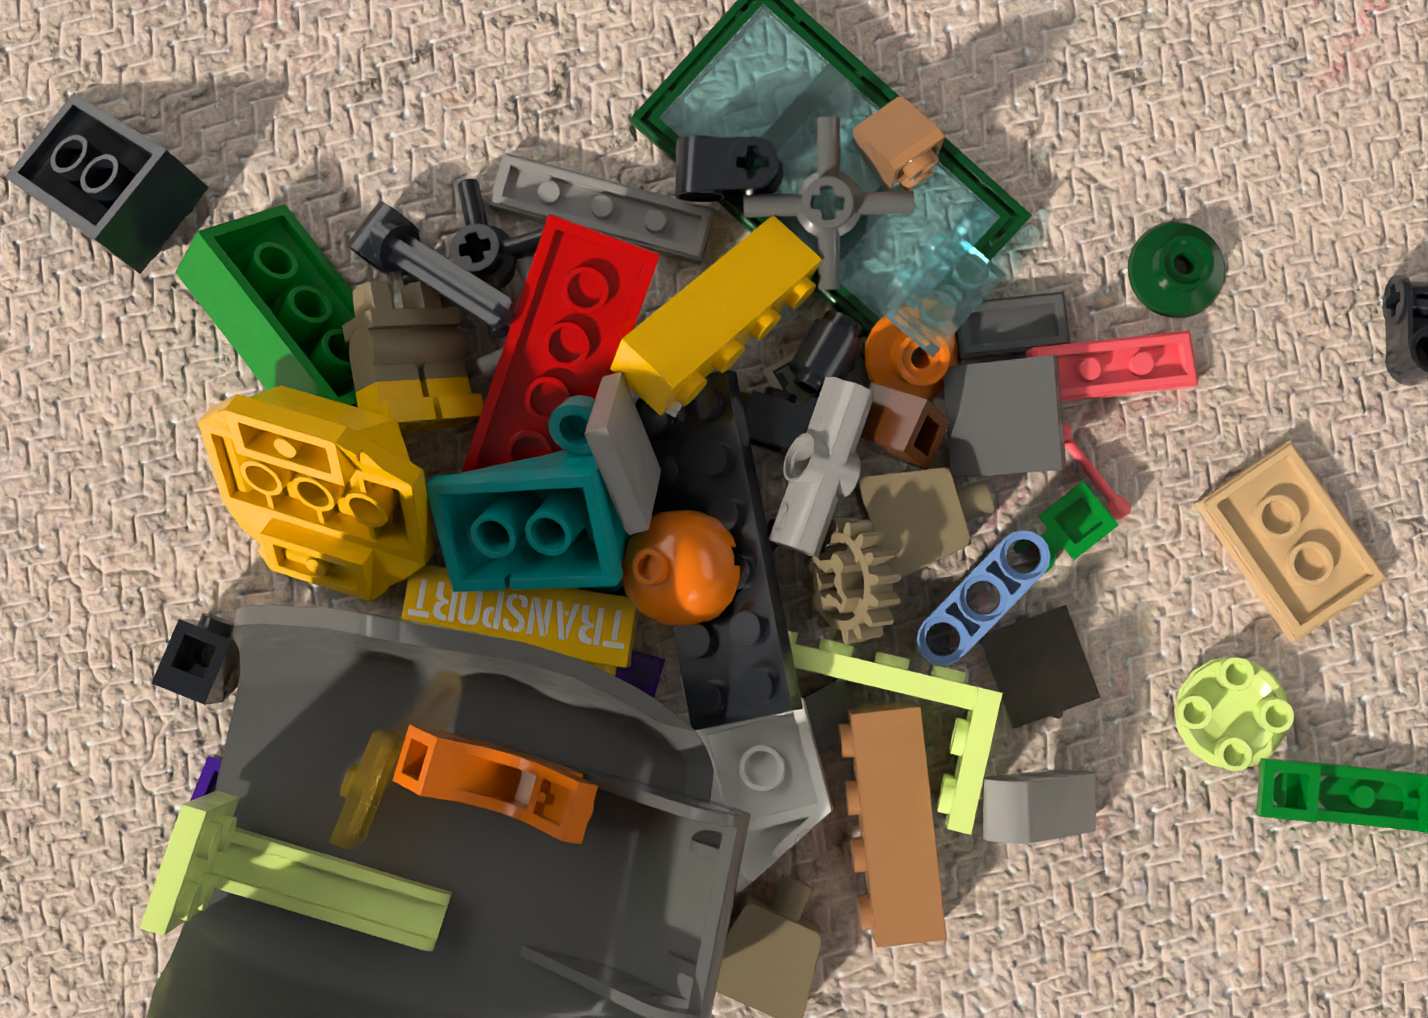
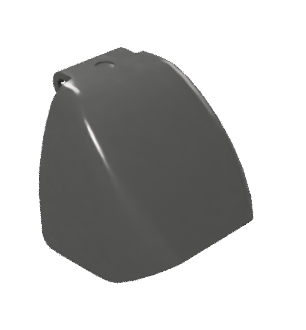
(532, 921)

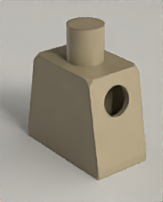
(921, 514)
(771, 951)

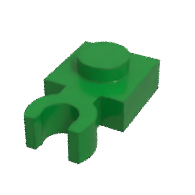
(1073, 524)

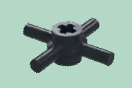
(485, 241)

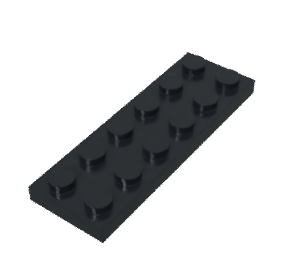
(743, 658)

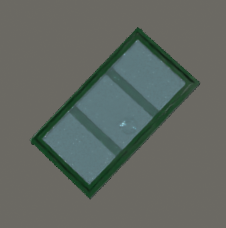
(770, 77)

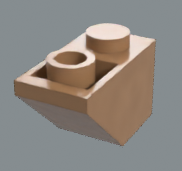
(899, 145)

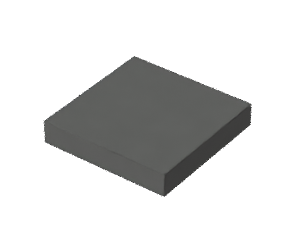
(1004, 417)

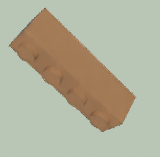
(894, 824)

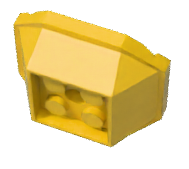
(321, 489)

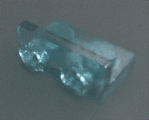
(943, 290)

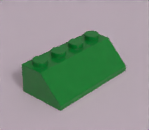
(275, 301)

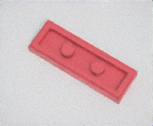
(1123, 365)

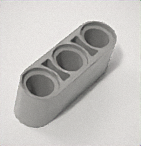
(1038, 805)

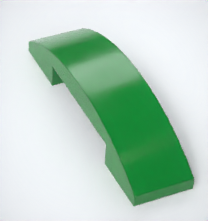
(1342, 794)

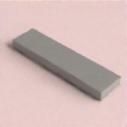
(623, 211)

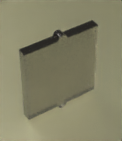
(1039, 666)

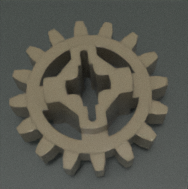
(852, 581)

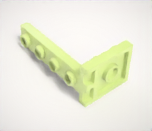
(969, 738)
(213, 853)

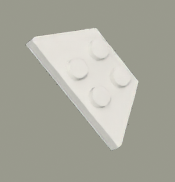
(774, 775)

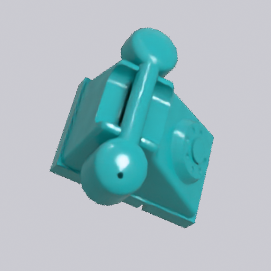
(533, 518)

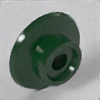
(1161, 285)

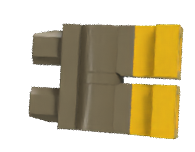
(410, 358)

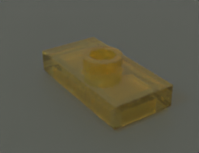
(365, 787)

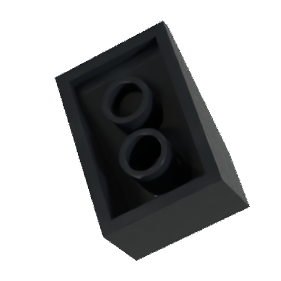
(108, 182)

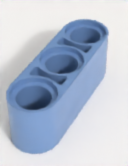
(974, 624)

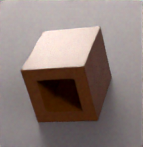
(903, 427)

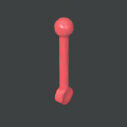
(1116, 504)

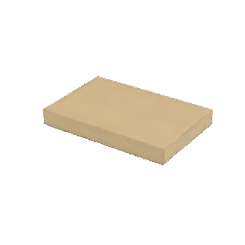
(1291, 541)

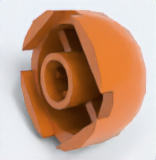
(681, 568)

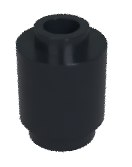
(826, 351)

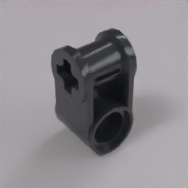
(716, 168)
(1405, 328)

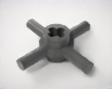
(844, 188)

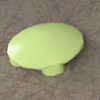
(1232, 713)

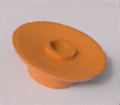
(890, 364)

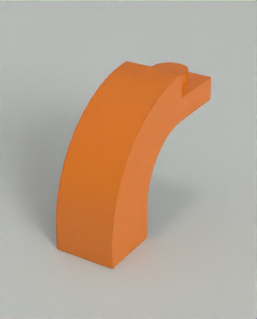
(496, 779)

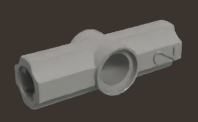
(822, 466)

